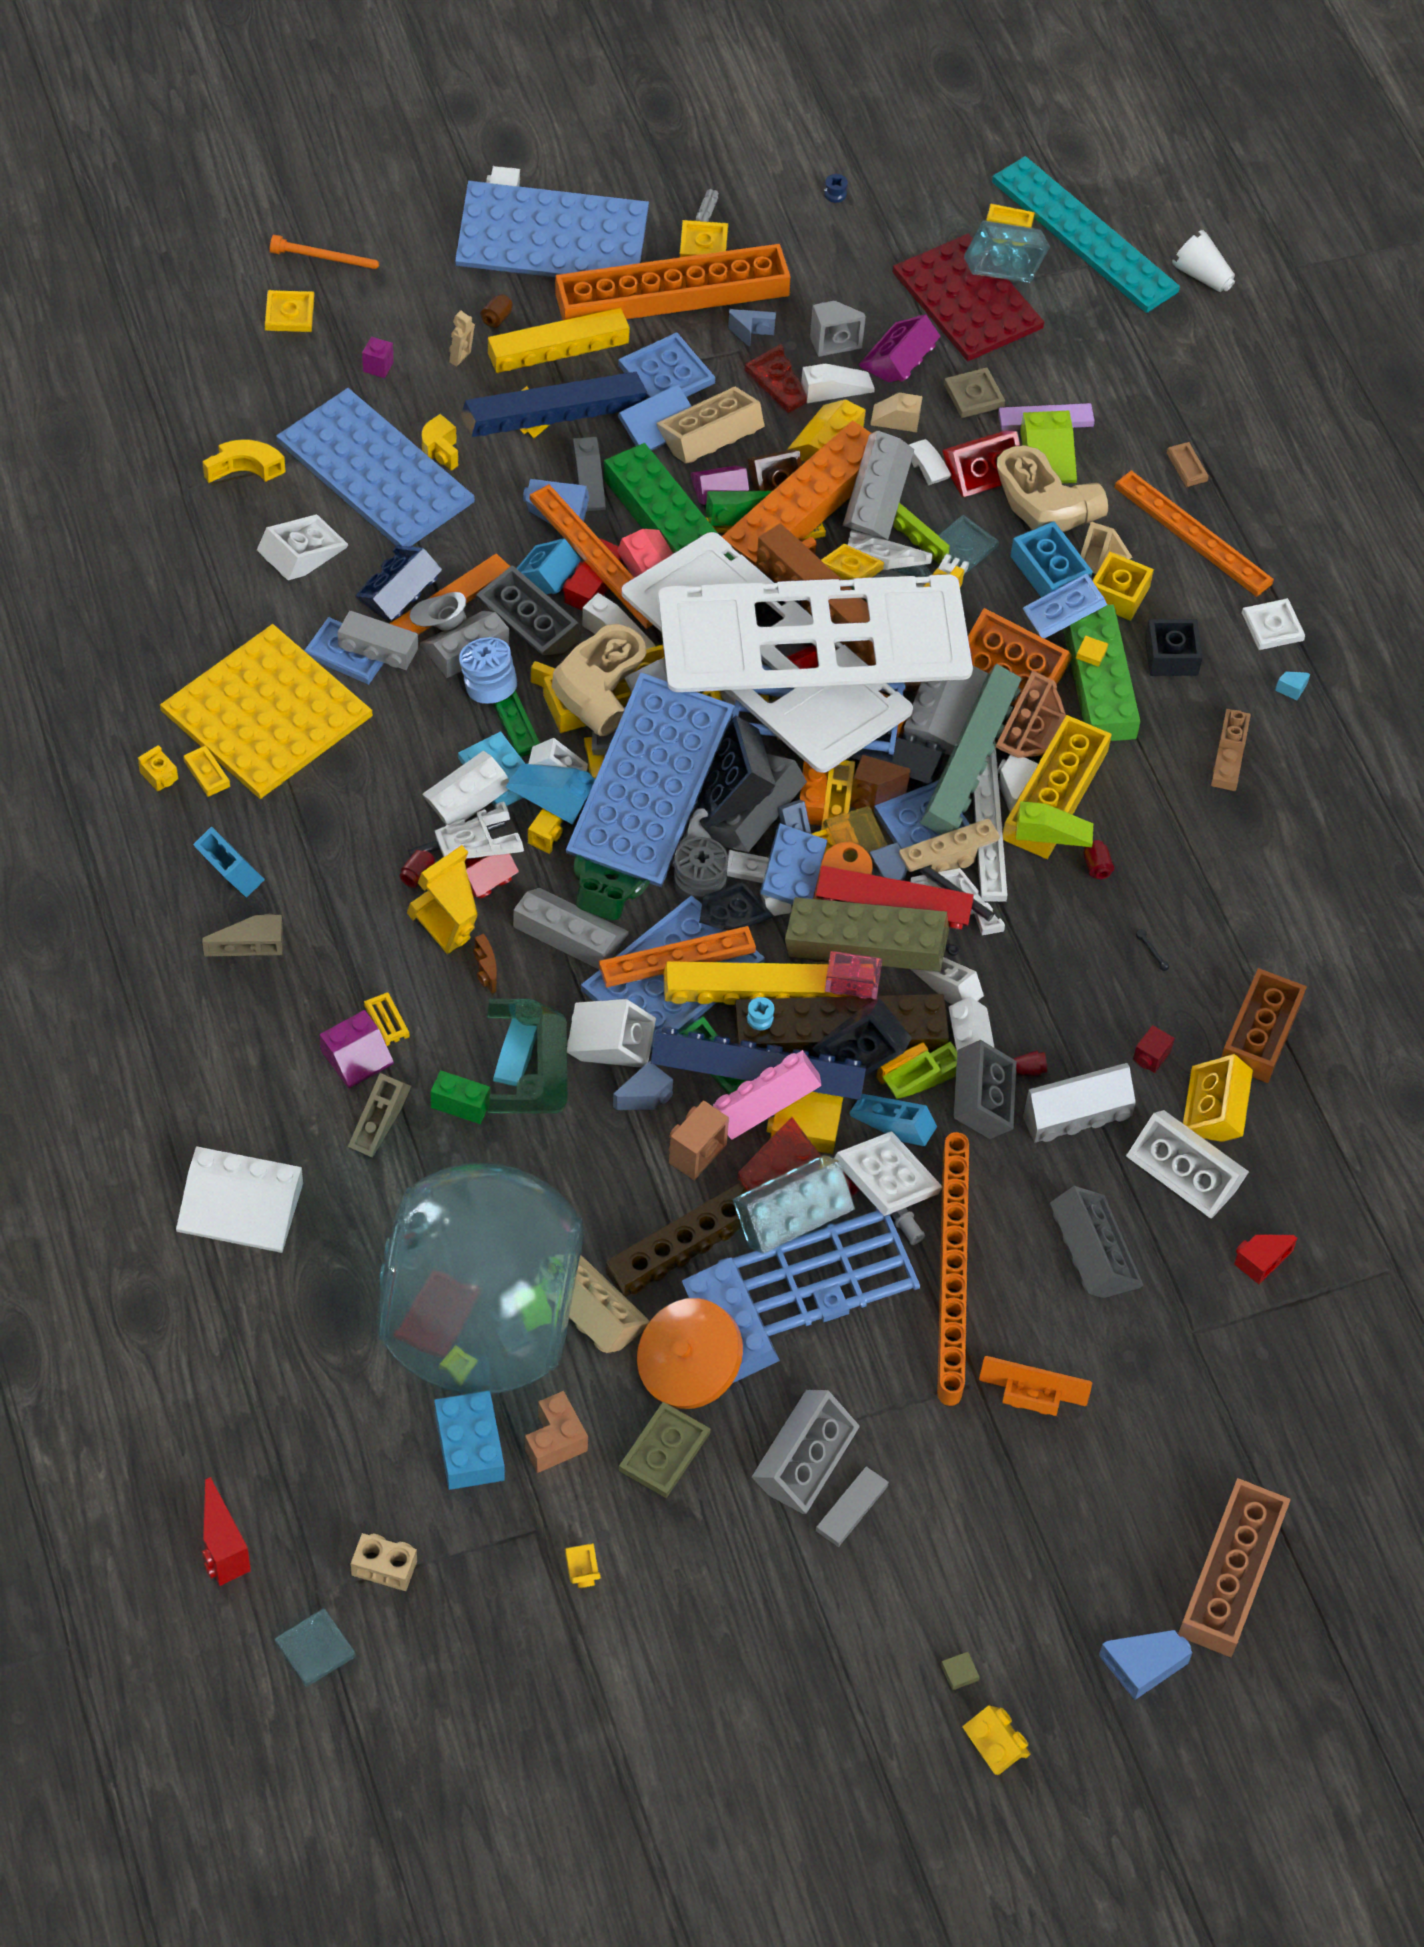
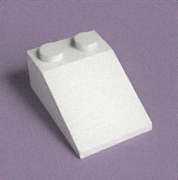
(300, 546)

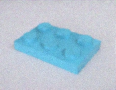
(504, 755)

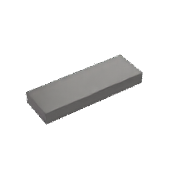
(852, 1506)

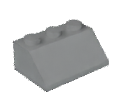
(447, 645)

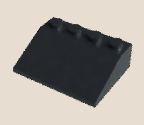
(738, 774)

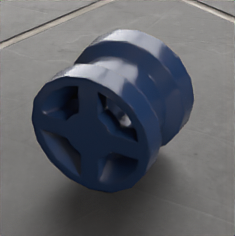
(836, 188)

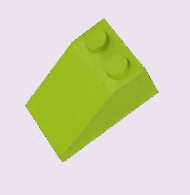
(1053, 436)

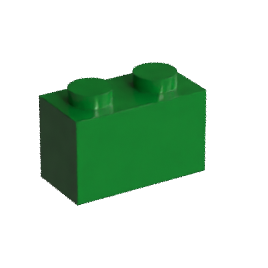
(460, 1097)

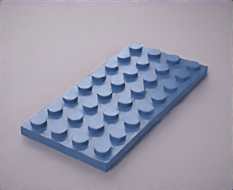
(548, 230)
(375, 469)
(650, 780)

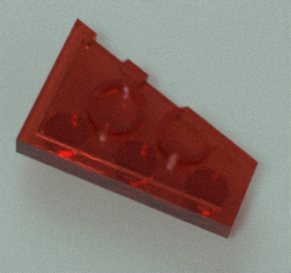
(777, 378)
(780, 1155)

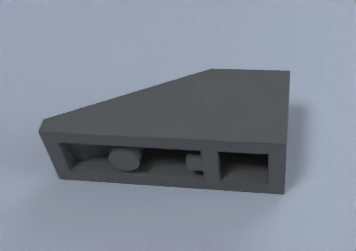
(588, 471)

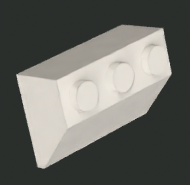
(467, 789)

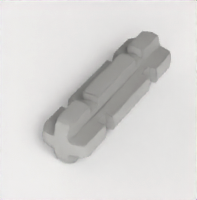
(707, 206)

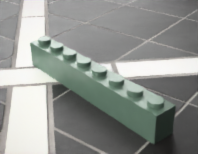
(971, 750)

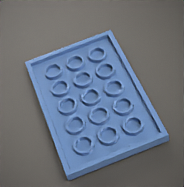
(648, 993)

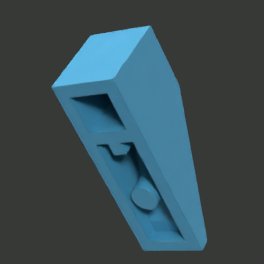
(907, 1120)

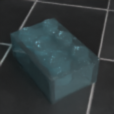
(1006, 251)

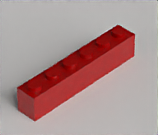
(864, 888)

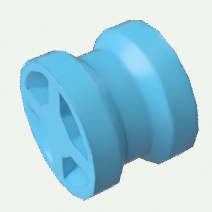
(757, 1019)

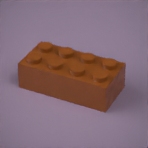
(1264, 1022)

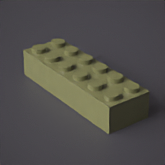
(895, 934)

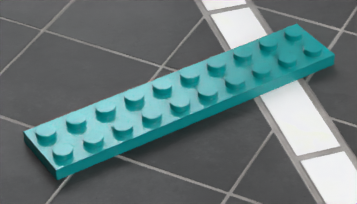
(1086, 234)

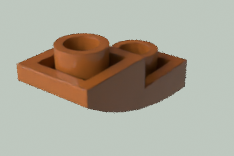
(487, 965)

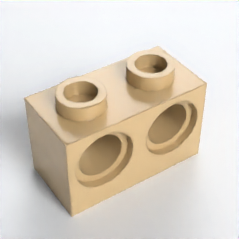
(381, 1568)

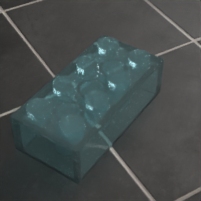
(793, 1204)

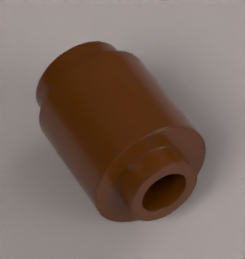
(496, 310)

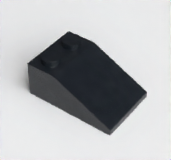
(867, 1036)

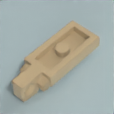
(462, 338)

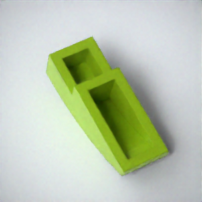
(923, 1072)

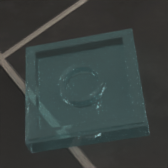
(968, 542)
(315, 1647)

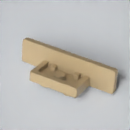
(951, 849)

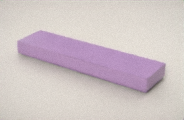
(1011, 417)

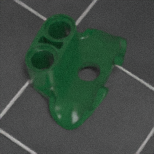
(602, 895)

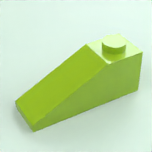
(1051, 825)

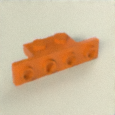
(1034, 1387)

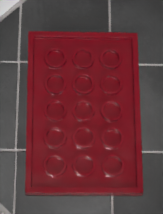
(969, 308)

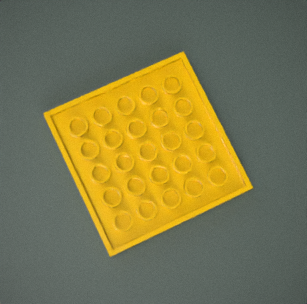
(266, 710)

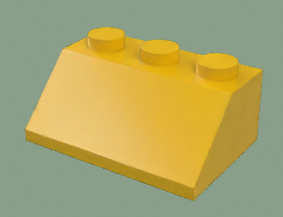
(826, 425)
(1218, 1098)

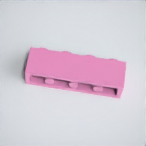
(768, 1093)

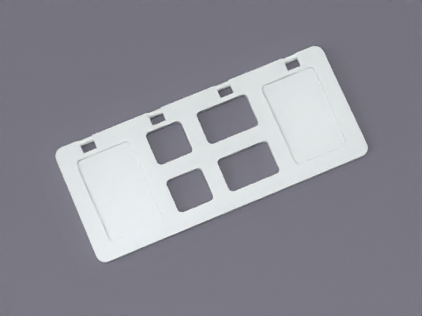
(717, 642)
(814, 721)

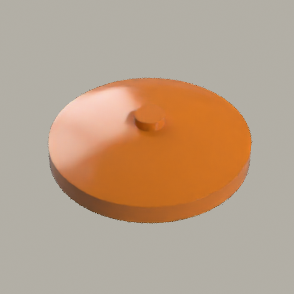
(690, 1353)

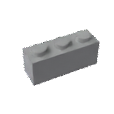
(377, 640)

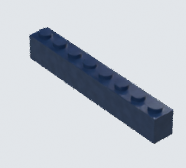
(552, 404)
(748, 1061)

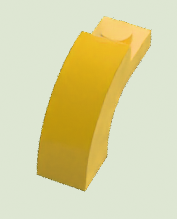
(244, 456)

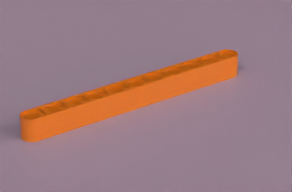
(950, 1277)

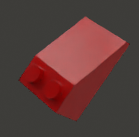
(225, 1549)

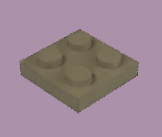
(974, 392)

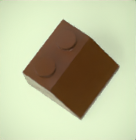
(772, 469)
(877, 782)

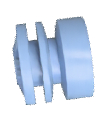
(488, 670)

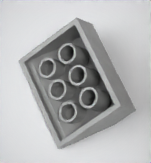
(943, 709)

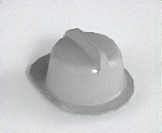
(442, 611)

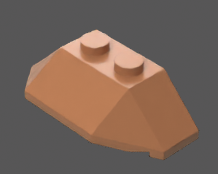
(1033, 719)

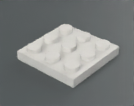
(888, 1173)

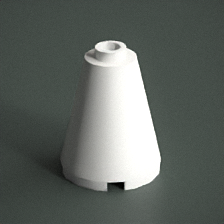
(1205, 263)

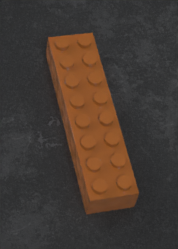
(788, 559)

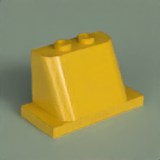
(448, 905)

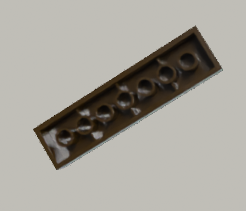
(806, 1021)

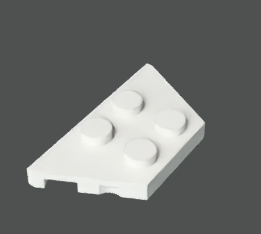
(891, 553)

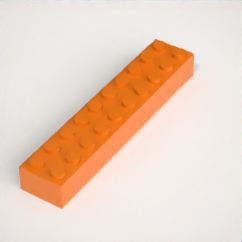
(676, 283)

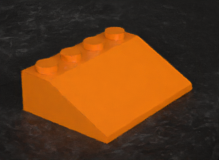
(1015, 649)

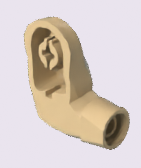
(1039, 495)
(593, 671)

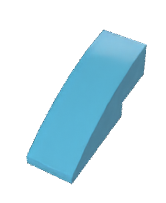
(515, 1053)

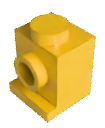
(157, 768)
(545, 830)

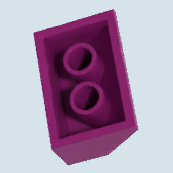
(901, 349)

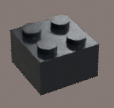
(1173, 647)

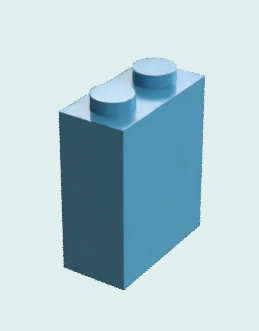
(228, 862)

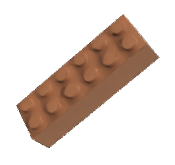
(1234, 1567)

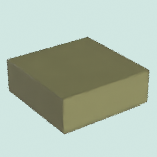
(960, 1671)

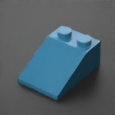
(553, 788)

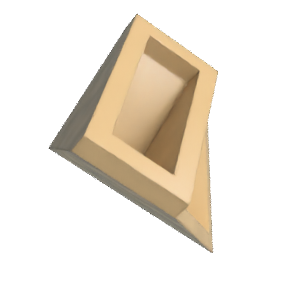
(1098, 543)

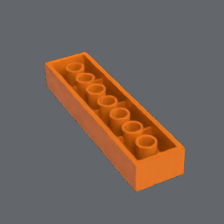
(805, 495)

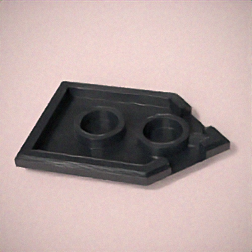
(733, 908)

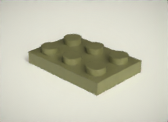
(664, 1449)

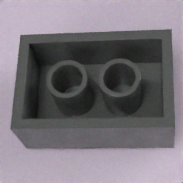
(985, 1089)

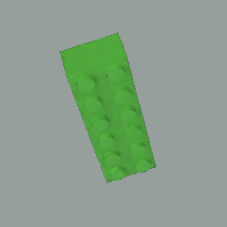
(1106, 690)

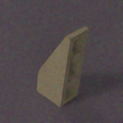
(247, 938)
(379, 1114)

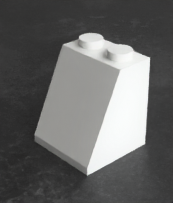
(611, 1033)

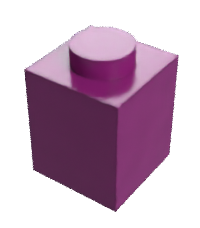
(377, 357)

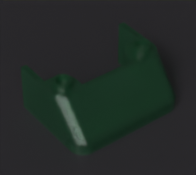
(549, 1088)

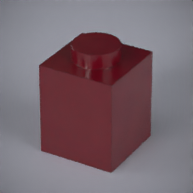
(1153, 1049)

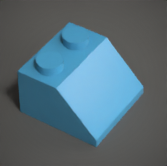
(550, 565)

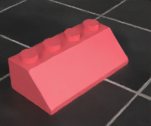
(643, 550)

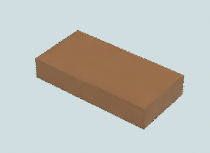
(1187, 464)

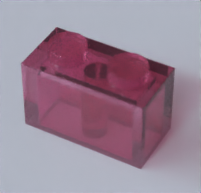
(853, 975)

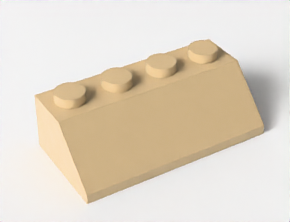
(711, 424)
(604, 1311)

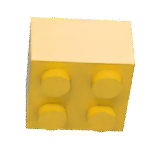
(1123, 583)

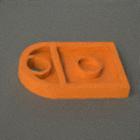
(835, 859)

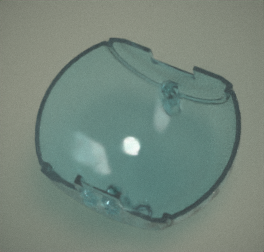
(472, 1278)

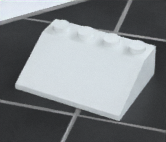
(239, 1199)

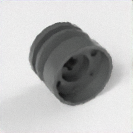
(700, 868)

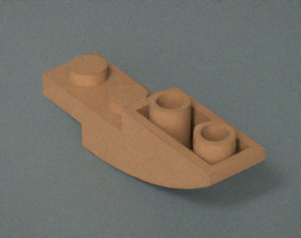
(1230, 750)

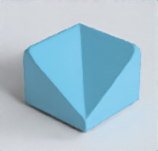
(1292, 684)

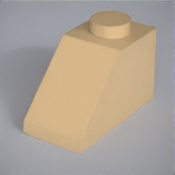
(898, 412)

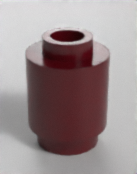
(1098, 860)
(415, 866)

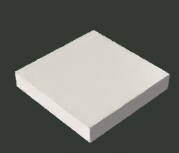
(1273, 624)

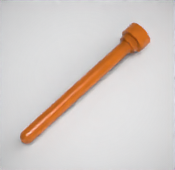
(280, 245)

